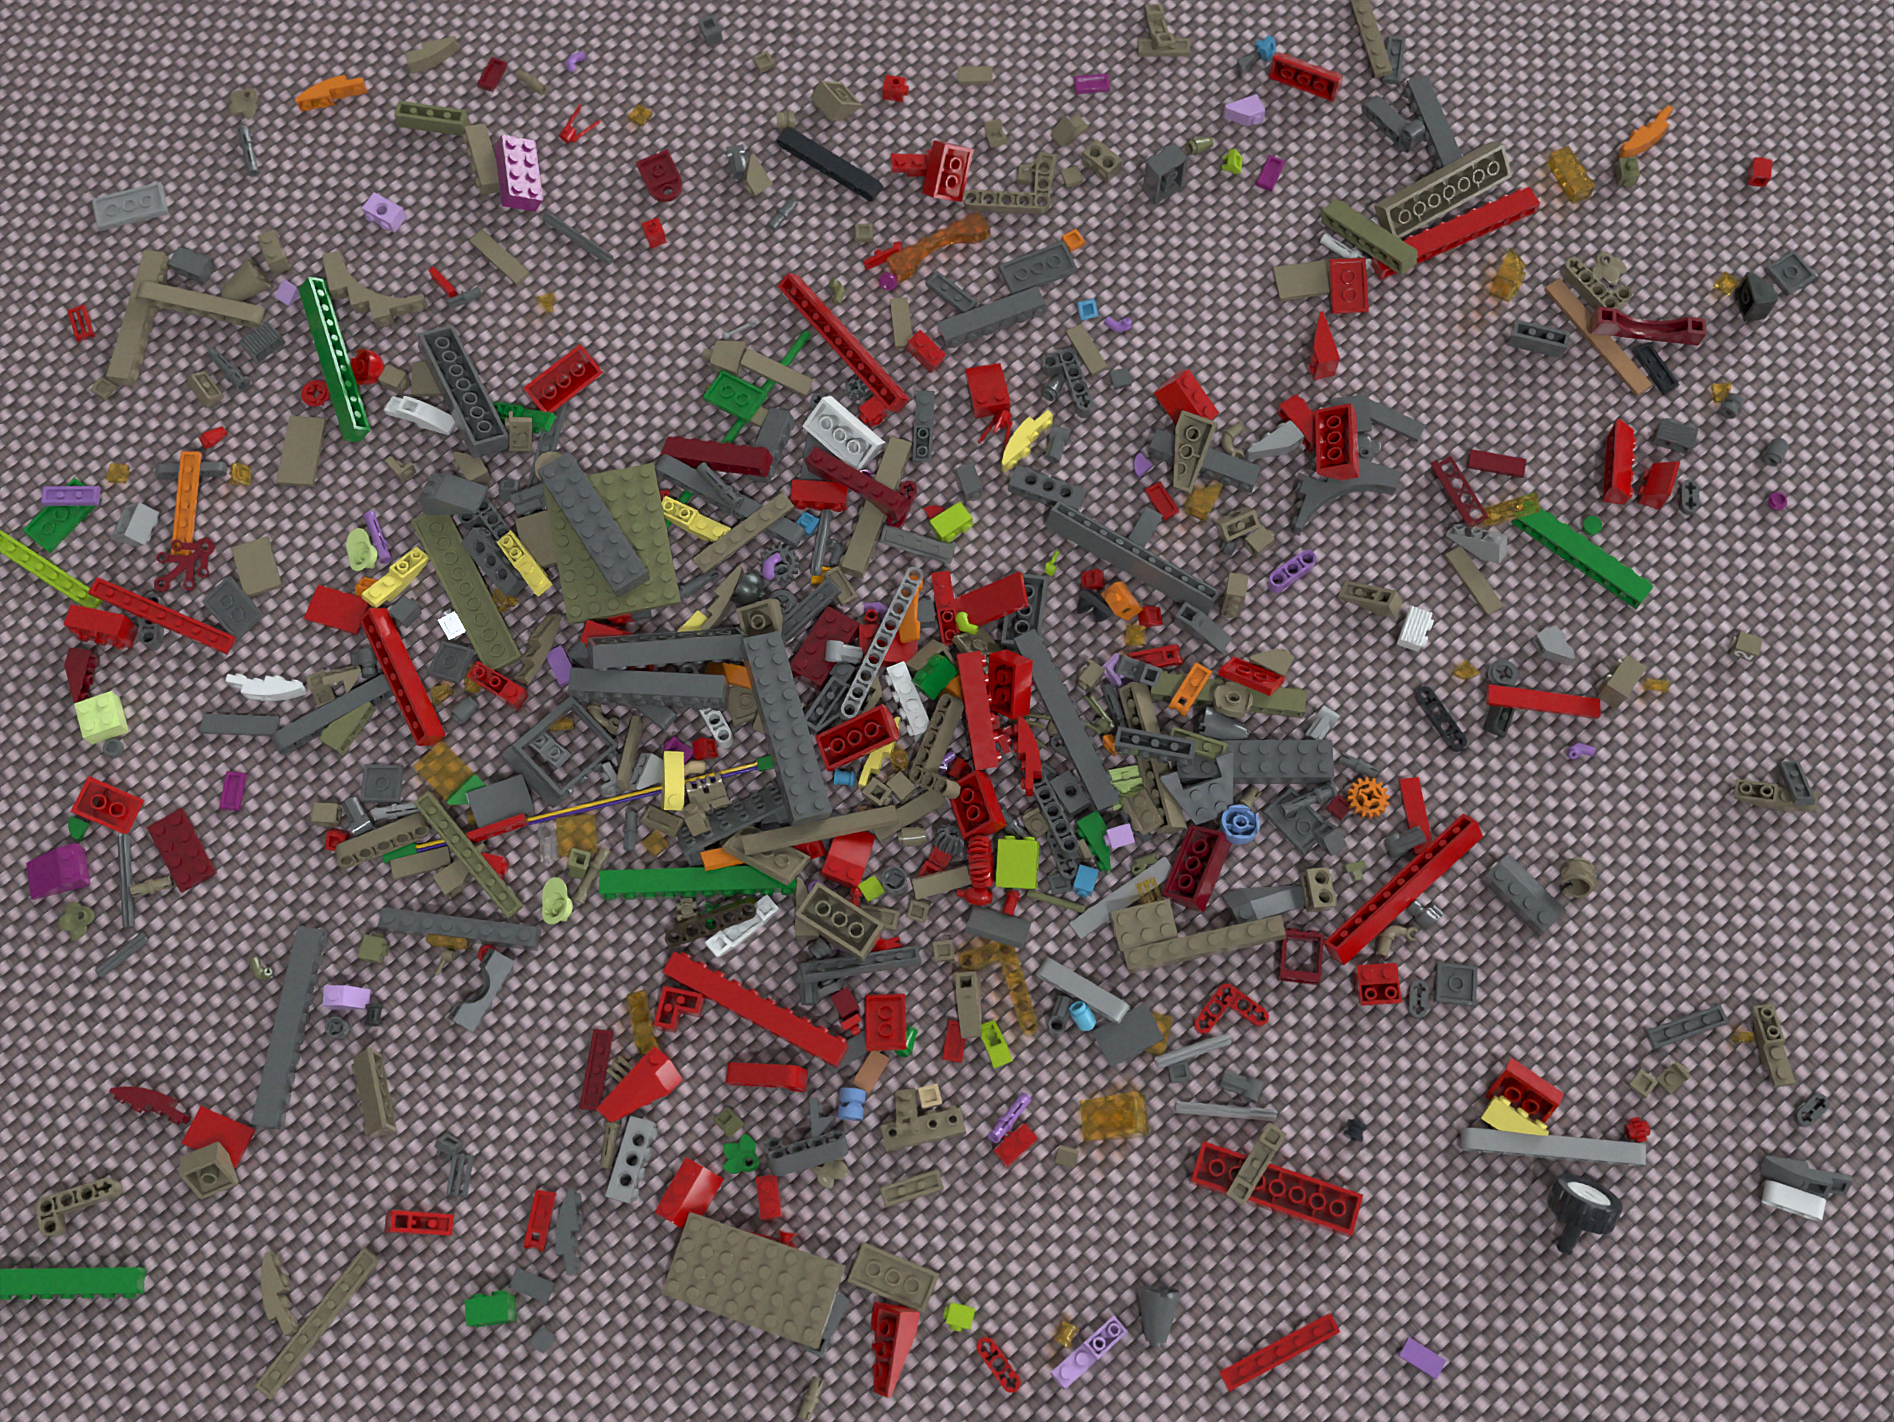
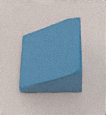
(1087, 309)

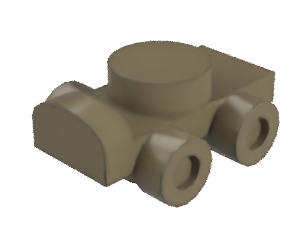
(686, 907)

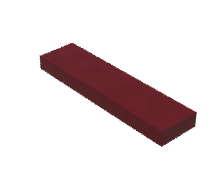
(596, 1069)

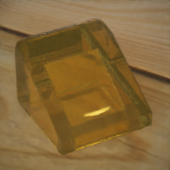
(441, 693)

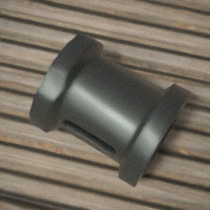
(376, 1008)

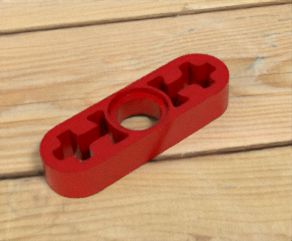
(1013, 1374)

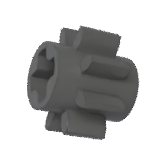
(856, 389)

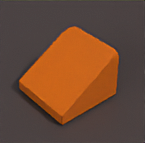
(363, 585)
(1108, 742)

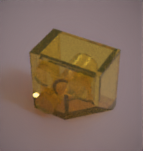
(1509, 277)

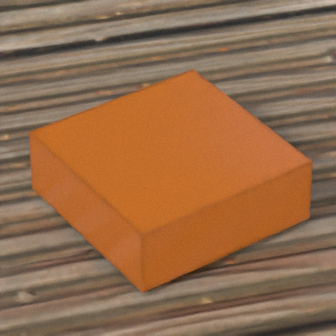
(1073, 240)

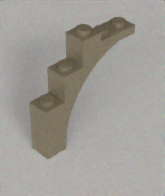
(382, 307)

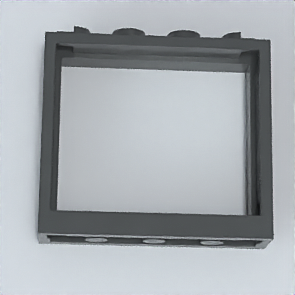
(568, 705)

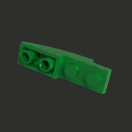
(540, 420)

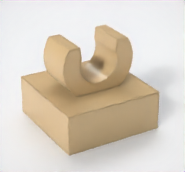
(930, 1096)

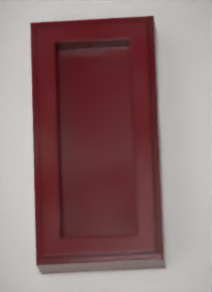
(492, 74)

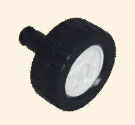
(1584, 1208)

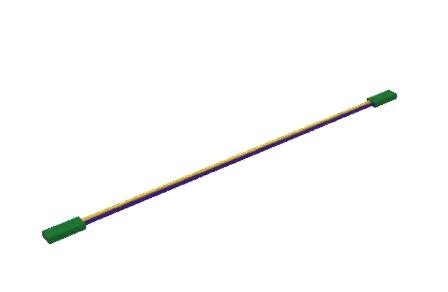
(763, 765)

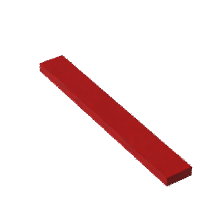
(162, 616)

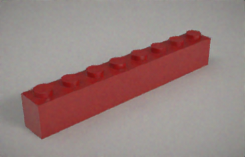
(402, 677)

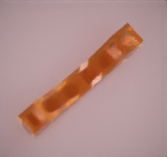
(969, 230)

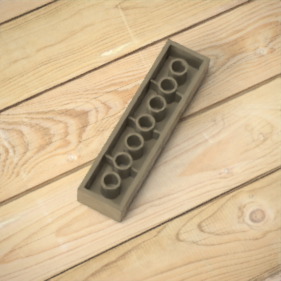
(1444, 190)

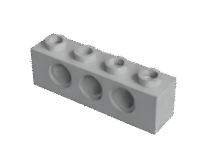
(635, 1128)

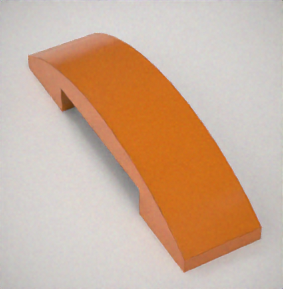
(910, 626)
(734, 674)

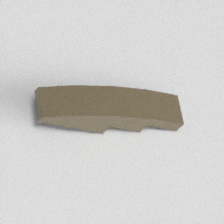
(724, 594)
(541, 643)

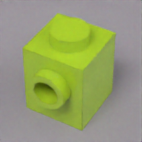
(959, 1317)

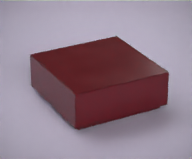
(1338, 807)

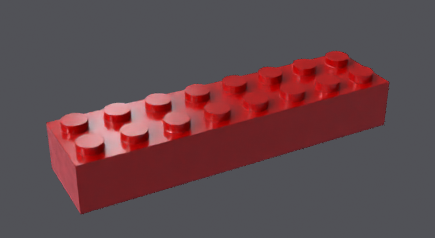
(1280, 1190)

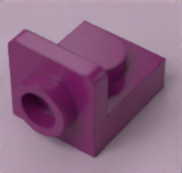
(675, 745)

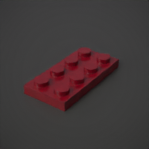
(181, 850)

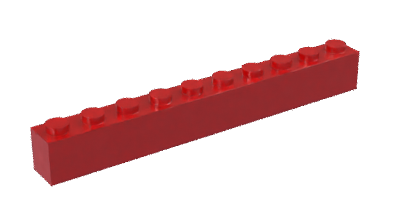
(1467, 227)
(843, 343)
(1403, 889)
(756, 1009)

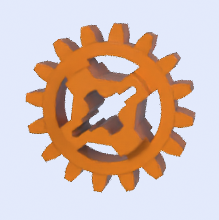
(1359, 798)

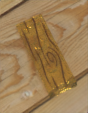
(1512, 509)

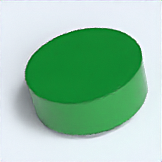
(1592, 525)

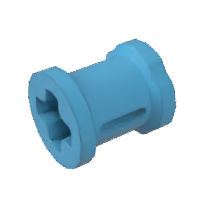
(844, 778)

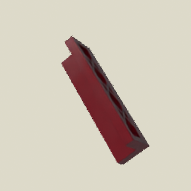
(1452, 492)

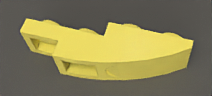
(1019, 444)
(692, 521)
(525, 563)
(397, 579)

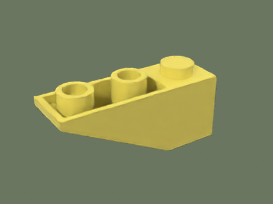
(1507, 1118)

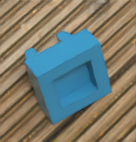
(1266, 48)
(808, 522)

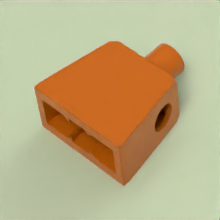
(1119, 599)

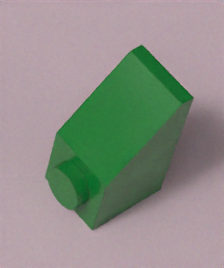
(458, 796)

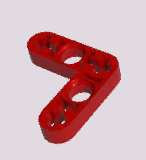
(1231, 1002)

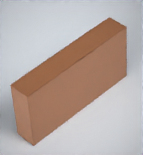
(871, 1071)

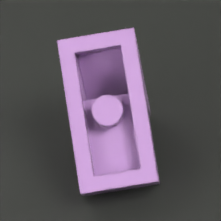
(1116, 679)

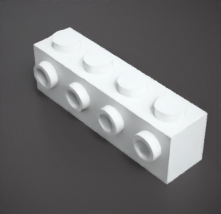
(908, 699)

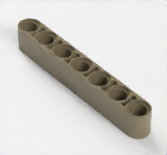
(199, 304)

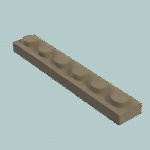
(1371, 38)
(743, 533)

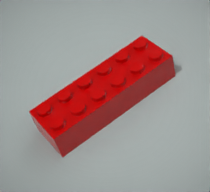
(977, 710)

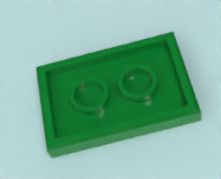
(735, 396)

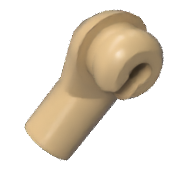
(694, 767)

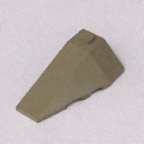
(1192, 443)

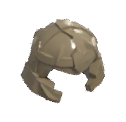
(1581, 876)

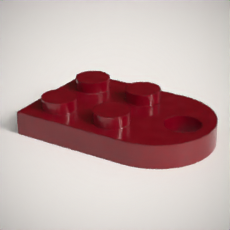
(660, 175)

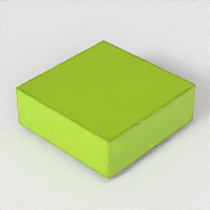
(871, 888)

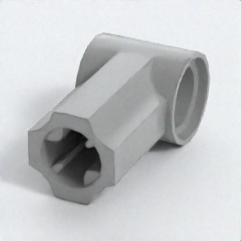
(837, 652)
(1323, 722)

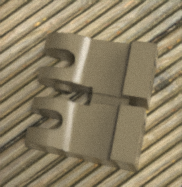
(716, 797)

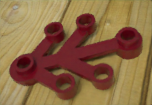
(186, 562)

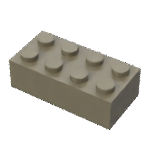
(840, 921)

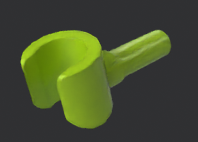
(1050, 568)

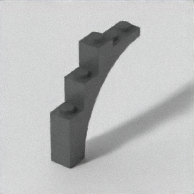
(1316, 493)

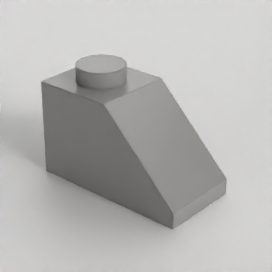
(646, 772)

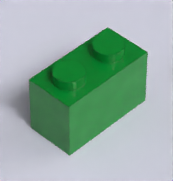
(934, 676)

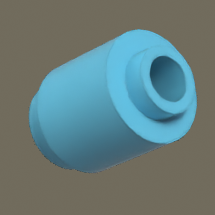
(1082, 1016)

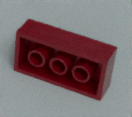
(810, 663)

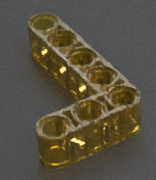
(1010, 979)

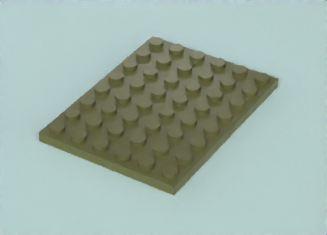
(637, 509)

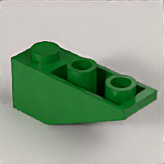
(1092, 830)

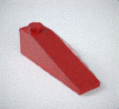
(646, 1082)
(894, 1334)

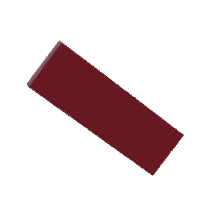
(1497, 463)

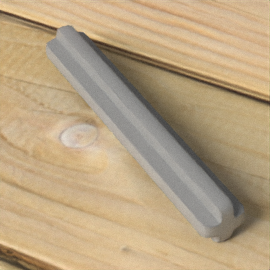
(1192, 1050)

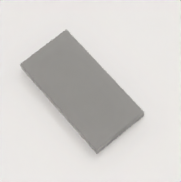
(130, 206)

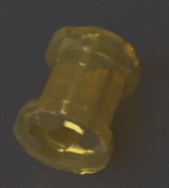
(895, 763)
(1066, 1334)

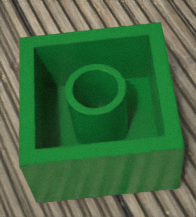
(490, 1310)

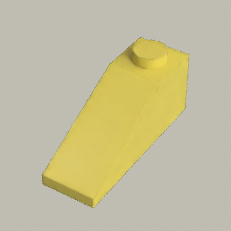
(673, 781)

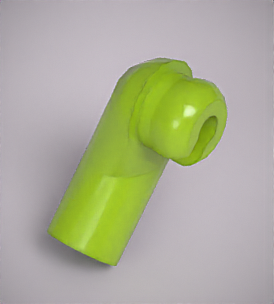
(963, 624)

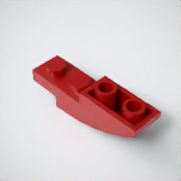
(912, 164)
(945, 606)
(1028, 753)

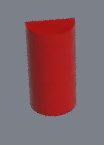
(857, 737)

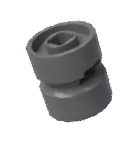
(894, 881)

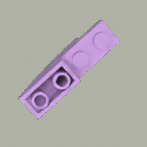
(1088, 1352)

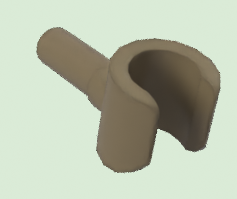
(446, 955)

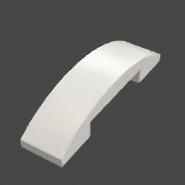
(733, 936)

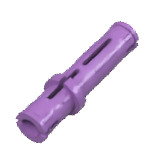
(377, 537)
(1009, 1118)

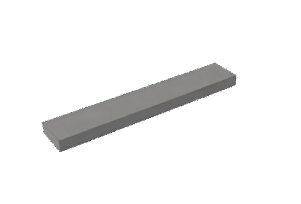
(1119, 899)

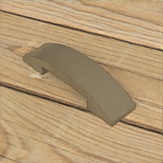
(1157, 26)
(1256, 1163)

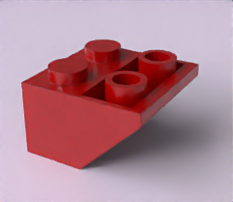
(1377, 984)

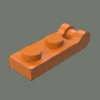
(1190, 688)

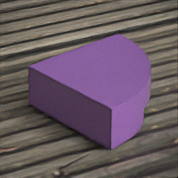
(1141, 465)

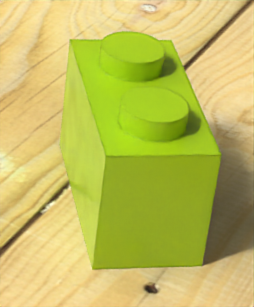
(951, 523)

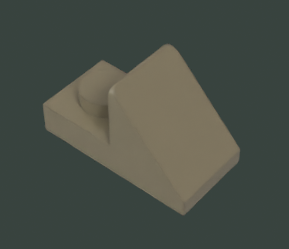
(1068, 130)
(348, 675)

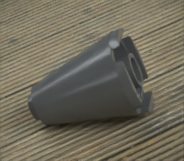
(1218, 725)
(1158, 1312)

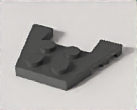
(1208, 798)

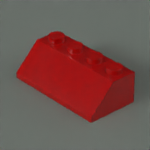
(1305, 76)
(562, 380)
(1337, 442)
(1618, 464)

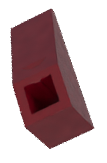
(80, 670)

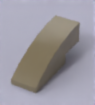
(431, 54)

